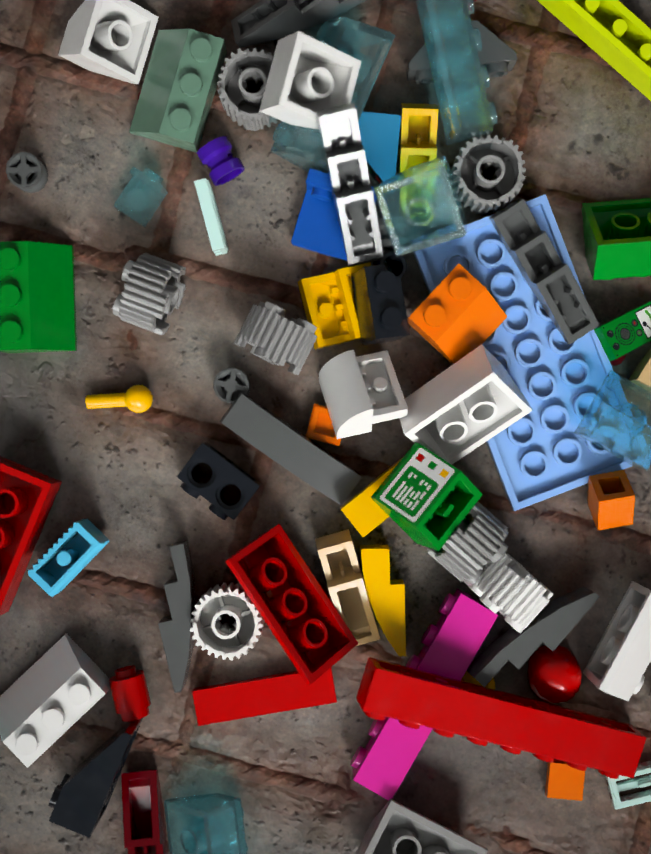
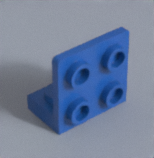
(318, 220)

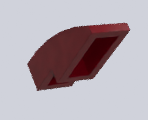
(143, 813)

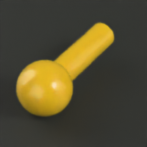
(137, 399)

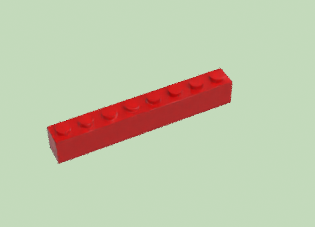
(499, 718)

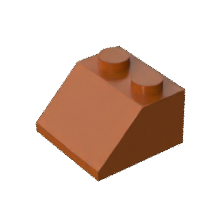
(457, 315)

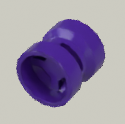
(219, 159)

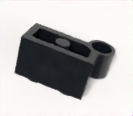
(381, 301)

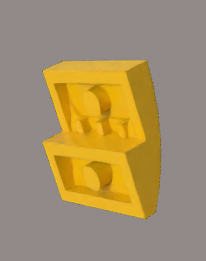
(331, 306)

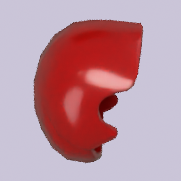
(554, 674)

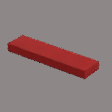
(261, 696)

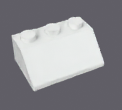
(464, 406)
(624, 647)
(49, 699)

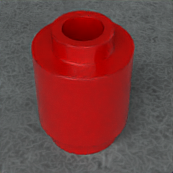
(130, 693)

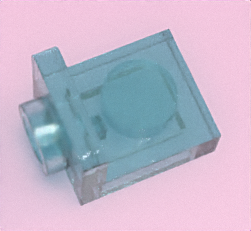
(141, 196)

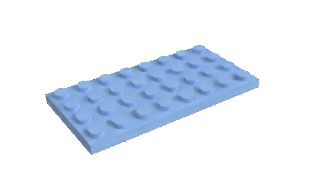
(559, 380)

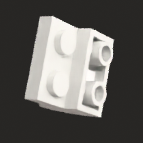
(361, 392)

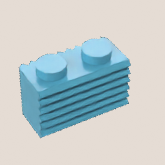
(68, 556)

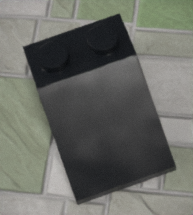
(86, 793)

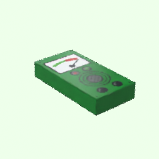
(626, 332)

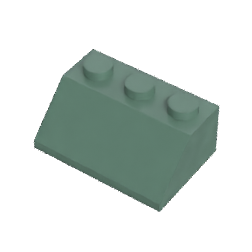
(179, 87)

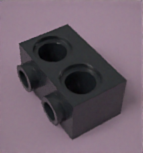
(224, 473)

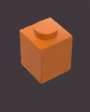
(611, 500)

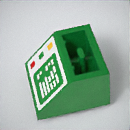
(426, 497)

